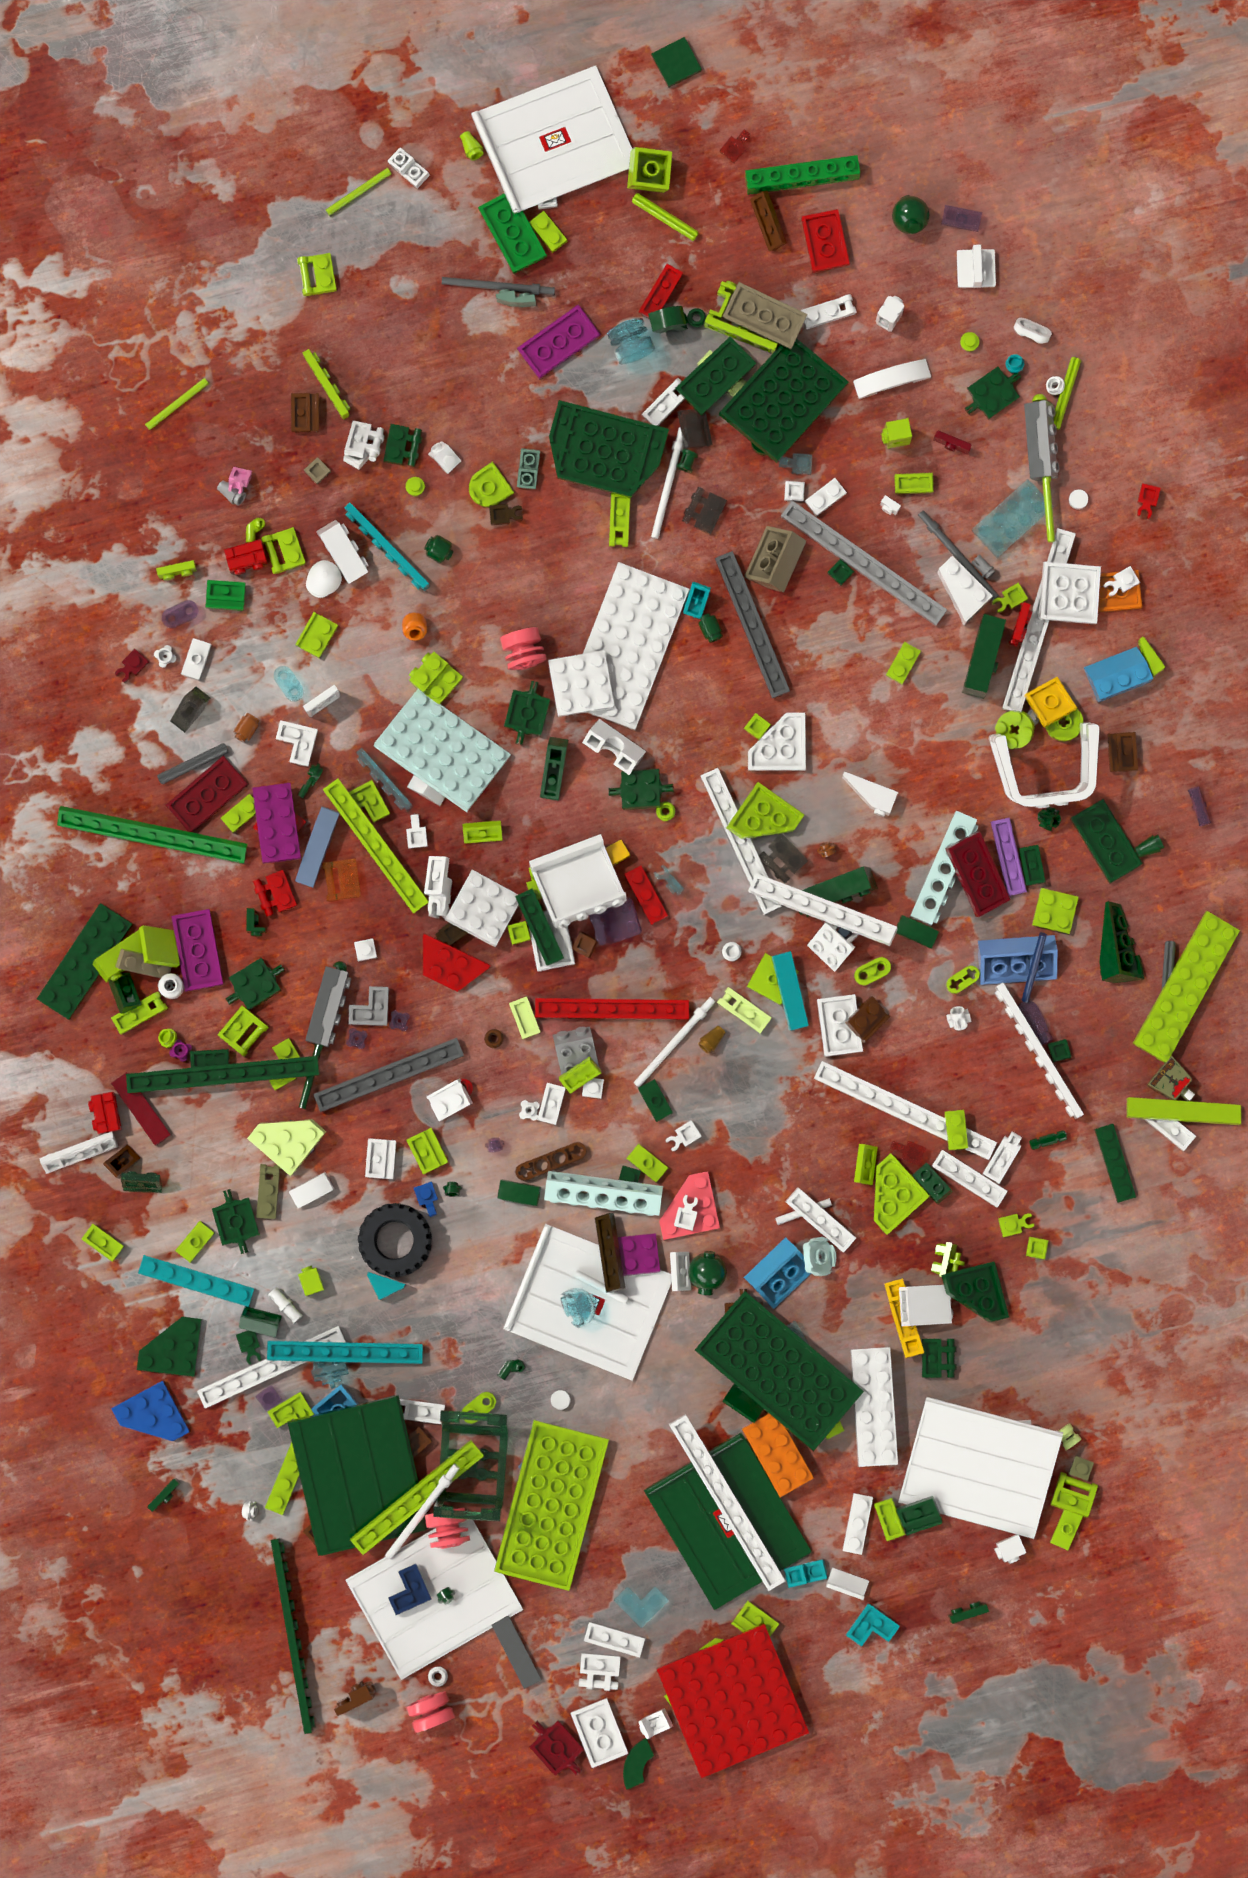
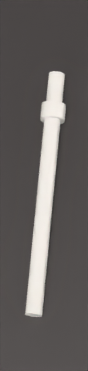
(677, 447)
(699, 1014)
(444, 1482)

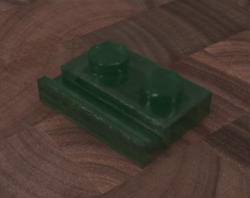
(137, 1182)

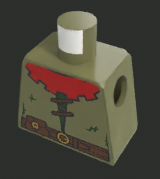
(1172, 1081)

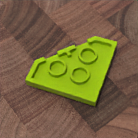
(764, 815)
(895, 1194)

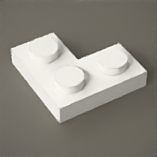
(301, 737)

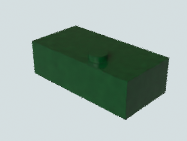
(984, 656)

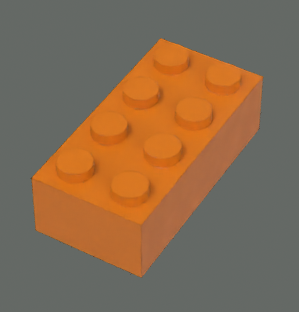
(777, 1454)

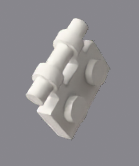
(358, 439)
(599, 1665)

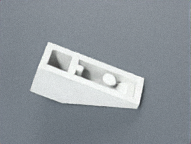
(874, 795)

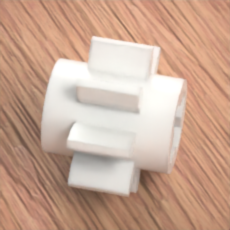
(958, 1018)

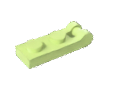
(744, 1010)

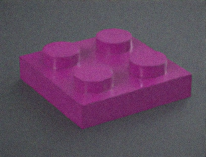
(639, 1254)

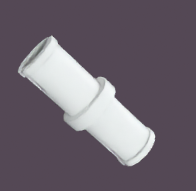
(285, 1305)

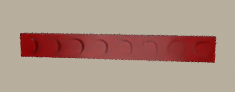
(611, 1008)

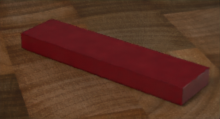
(142, 1111)

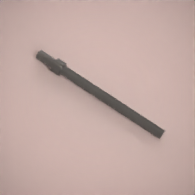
(535, 289)
(934, 528)

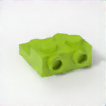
(435, 677)

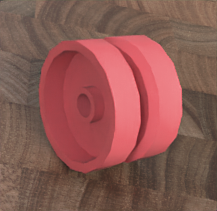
(429, 1709)

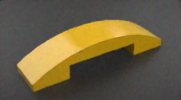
(907, 1335)

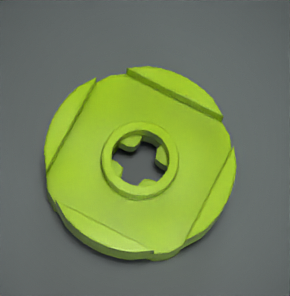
(1016, 718)
(1068, 732)

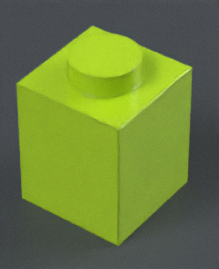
(311, 1280)

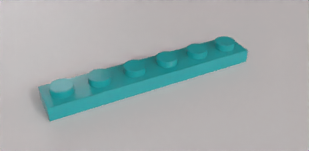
(391, 553)
(196, 1280)

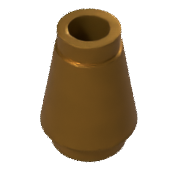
(711, 1039)

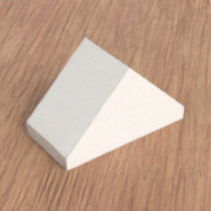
(425, 790)

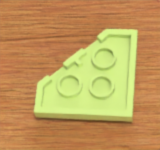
(287, 1141)

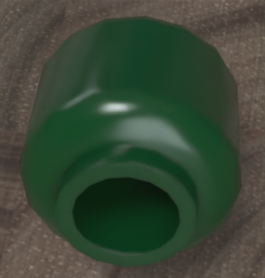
(438, 548)

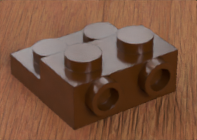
(359, 1695)

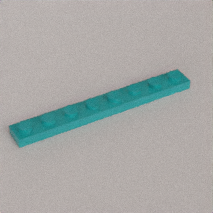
(344, 1352)

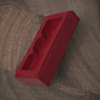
(952, 443)

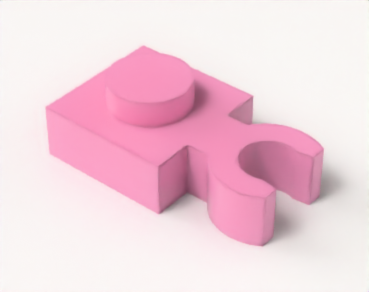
(239, 478)

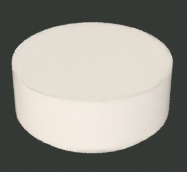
(1078, 499)
(560, 1399)

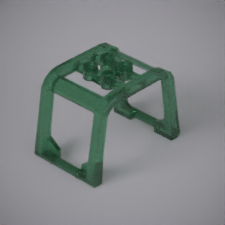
(486, 1514)

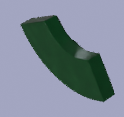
(635, 1763)

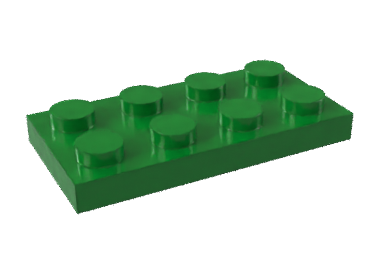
(512, 234)

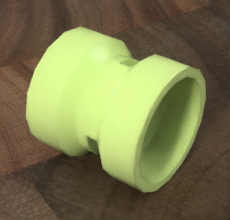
(1071, 1441)

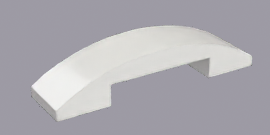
(891, 377)

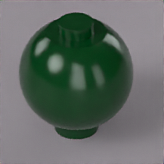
(910, 214)
(707, 1272)

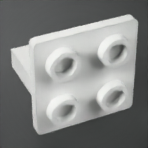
(976, 268)

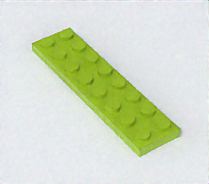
(1186, 987)

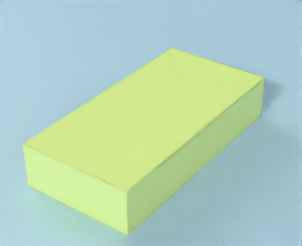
(524, 1017)

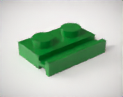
(225, 595)

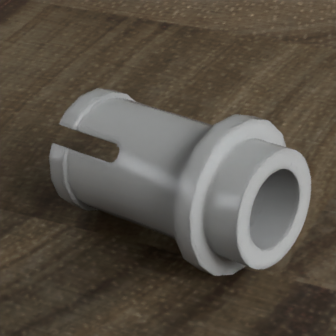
(986, 570)

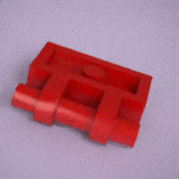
(280, 890)

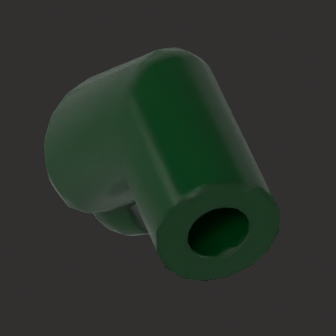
(511, 1366)

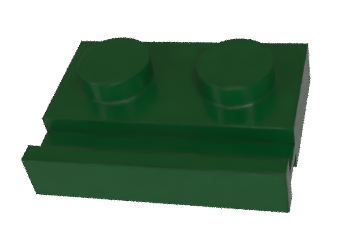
(919, 1515)
(959, 1614)

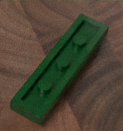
(539, 927)
(1115, 1163)

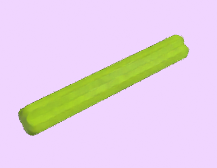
(665, 216)
(1065, 394)

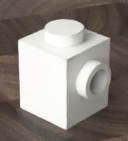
(1010, 1549)

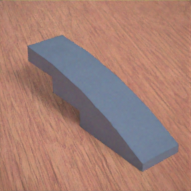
(317, 846)

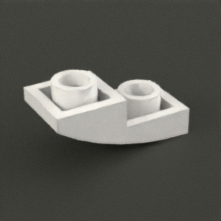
(408, 168)
(311, 1190)

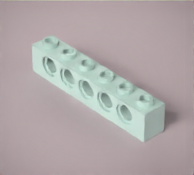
(920, 912)
(612, 1188)

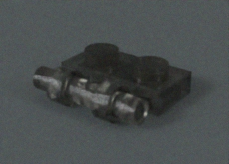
(709, 514)
(787, 853)

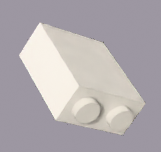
(925, 1305)

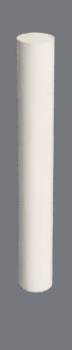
(793, 1215)
(599, 1286)

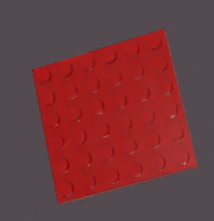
(732, 1700)

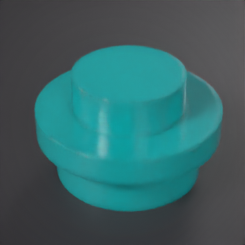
(1014, 363)

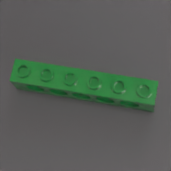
(802, 174)

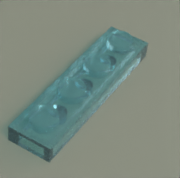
(377, 774)

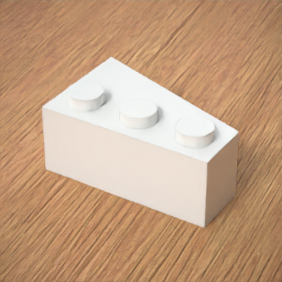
(343, 551)
(964, 590)

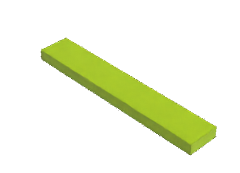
(1183, 1111)

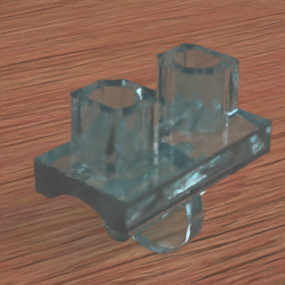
(329, 1374)

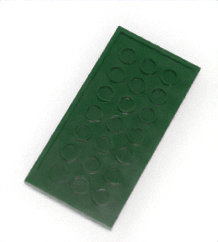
(779, 1371)

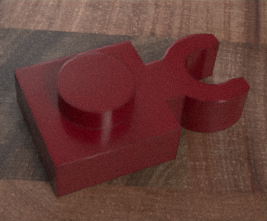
(133, 664)

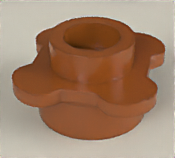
(826, 849)

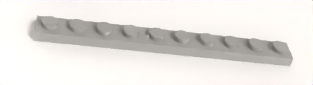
(863, 563)

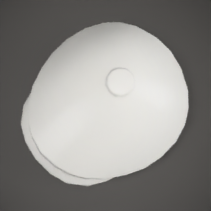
(323, 579)

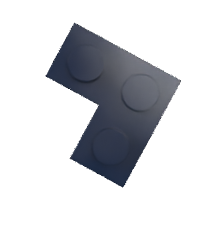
(415, 1593)

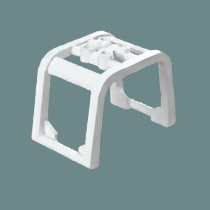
(1089, 756)

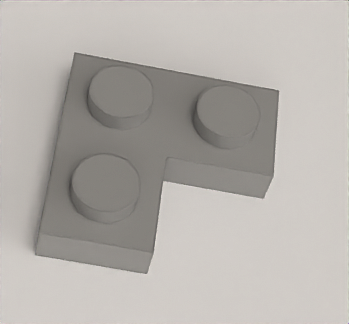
(375, 1013)

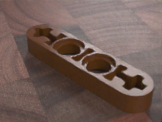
(549, 1158)

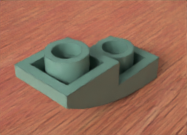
(508, 298)
(528, 468)

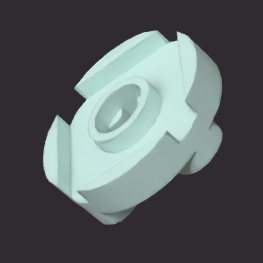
(812, 1250)

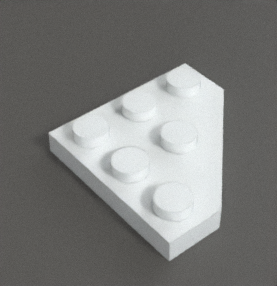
(781, 746)

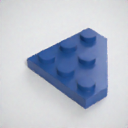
(152, 1413)

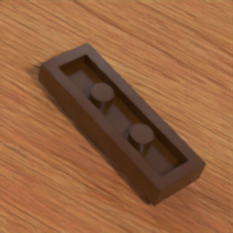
(768, 221)

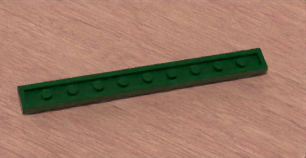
(222, 1074)
(295, 1644)

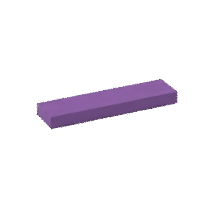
(1008, 856)

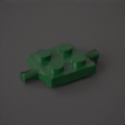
(992, 392)
(527, 712)
(641, 789)
(255, 984)
(235, 1221)

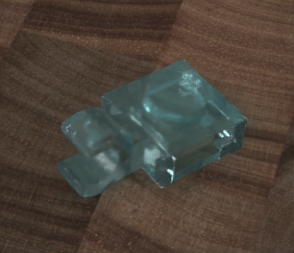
(800, 463)
(672, 884)

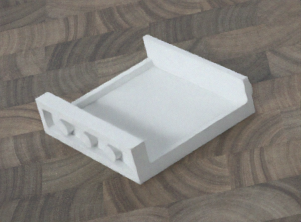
(577, 881)

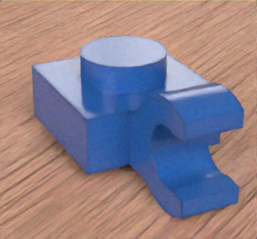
(426, 1196)

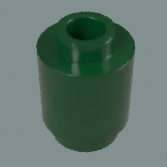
(710, 628)

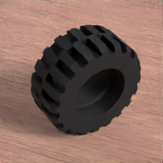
(421, 1240)

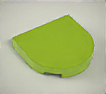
(489, 486)

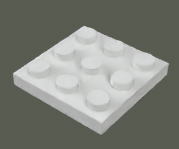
(1070, 593)
(581, 683)
(483, 908)

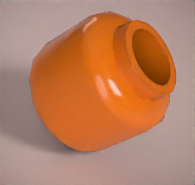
(414, 626)

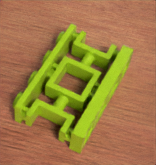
(740, 333)

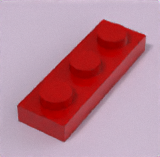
(661, 290)
(646, 895)

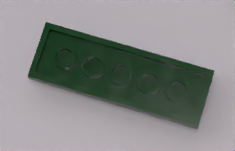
(76, 971)

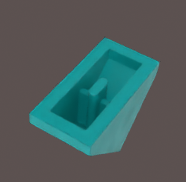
(697, 600)
(384, 1286)

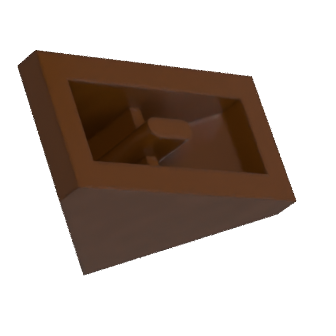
(121, 1161)

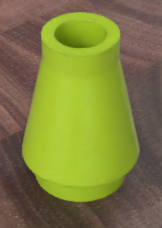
(472, 148)

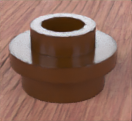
(498, 1043)

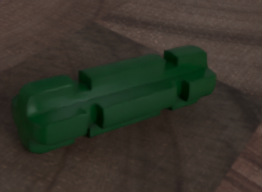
(1048, 1140)

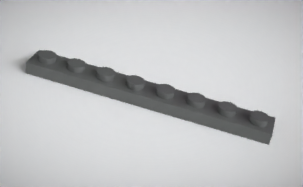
(752, 625)
(388, 1075)

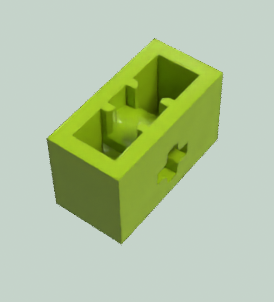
(896, 433)

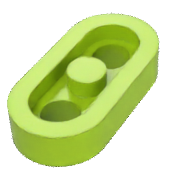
(872, 972)
(478, 1406)

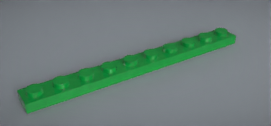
(152, 834)

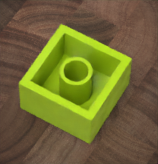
(649, 169)

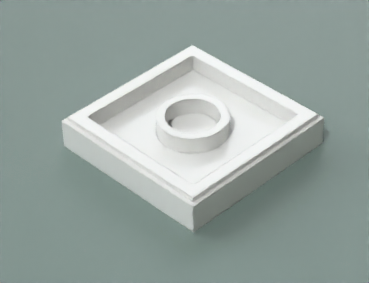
(322, 701)

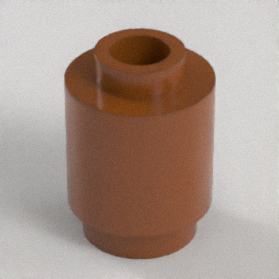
(246, 727)

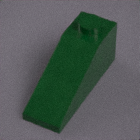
(554, 768)

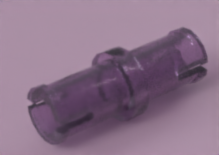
(1199, 806)

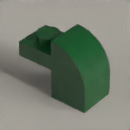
(668, 319)

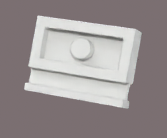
(449, 1100)
(380, 1158)

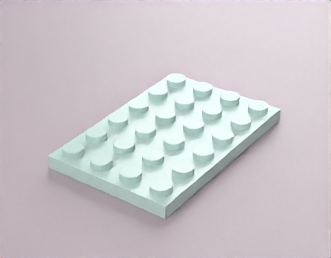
(442, 750)

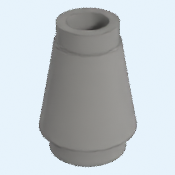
(233, 496)

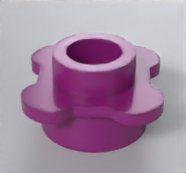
(185, 1049)

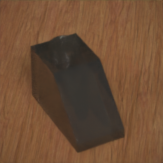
(190, 709)

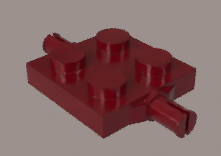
(556, 1747)

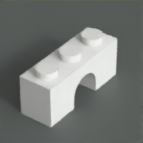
(605, 737)

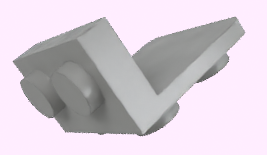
(574, 1047)

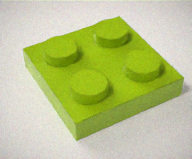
(1055, 911)

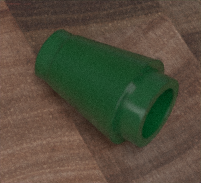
(1149, 846)

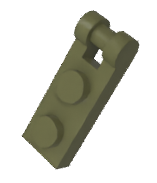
(268, 1192)

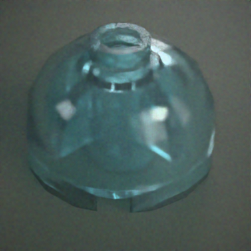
(579, 1305)

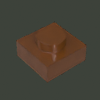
(585, 944)

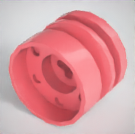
(523, 653)
(446, 1530)

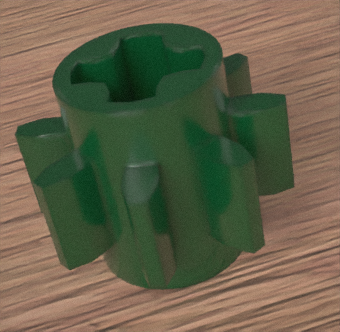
(1049, 818)

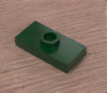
(209, 1058)
(655, 1100)
(165, 1495)

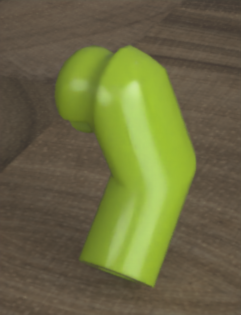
(253, 528)

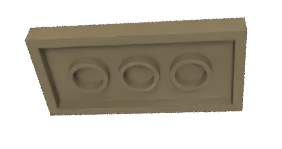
(765, 315)

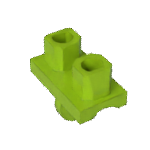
(950, 1259)

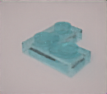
(641, 1610)

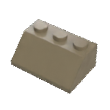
(775, 558)

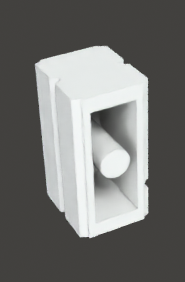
(890, 313)

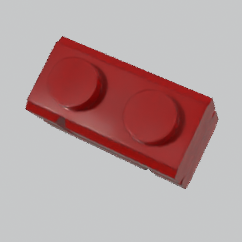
(246, 557)
(105, 1113)

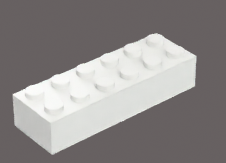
(875, 1407)

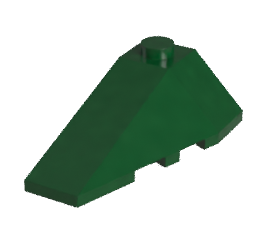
(1117, 954)

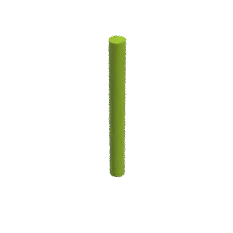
(358, 191)
(177, 403)

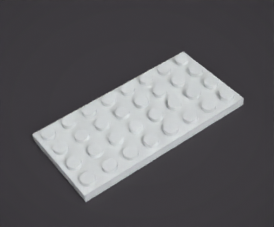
(635, 633)

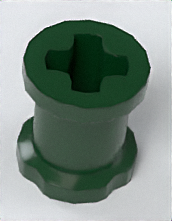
(687, 461)

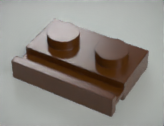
(304, 412)
(1122, 752)
(867, 1019)

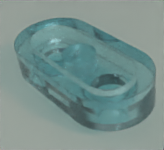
(288, 684)

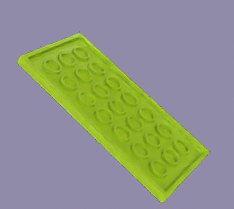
(551, 1505)

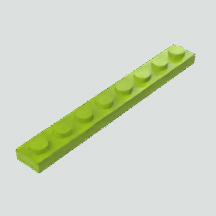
(375, 845)
(413, 1499)

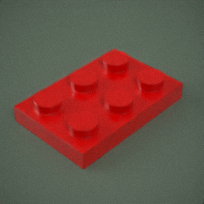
(825, 240)

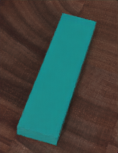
(790, 990)

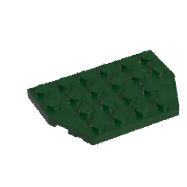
(604, 449)

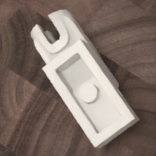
(438, 886)

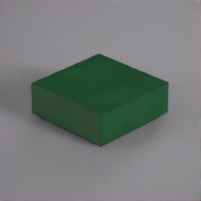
(840, 572)
(1059, 1050)

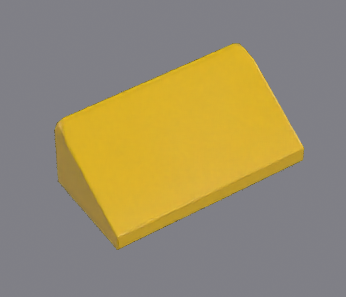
(617, 852)

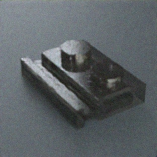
(694, 429)

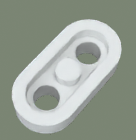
(1032, 330)

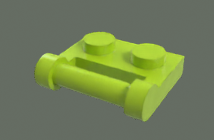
(323, 274)
(289, 547)
(238, 1026)
(1071, 1500)

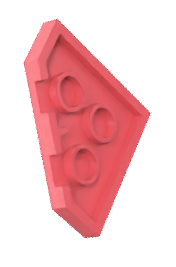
(695, 1186)

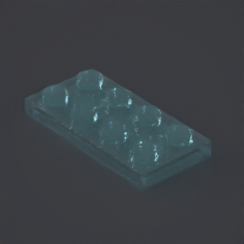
(1011, 519)

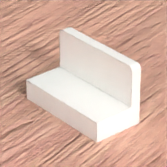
(847, 1583)

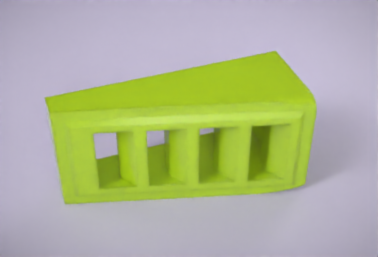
(1153, 661)

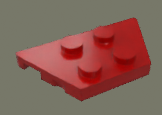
(449, 965)

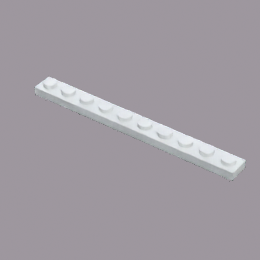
(1035, 632)
(898, 1107)
(727, 1502)

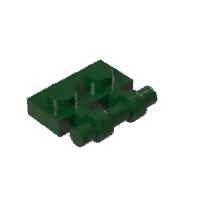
(397, 442)
(932, 1358)

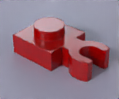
(1148, 497)

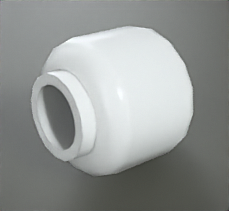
(170, 979)

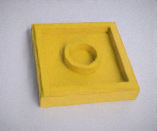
(1050, 702)

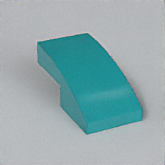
(806, 1573)

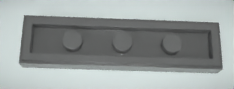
(516, 1652)

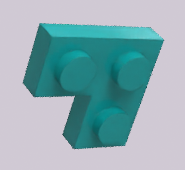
(871, 1620)

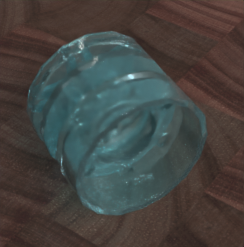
(628, 338)

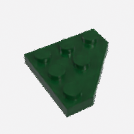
(978, 1290)
(173, 1350)

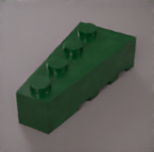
(845, 886)

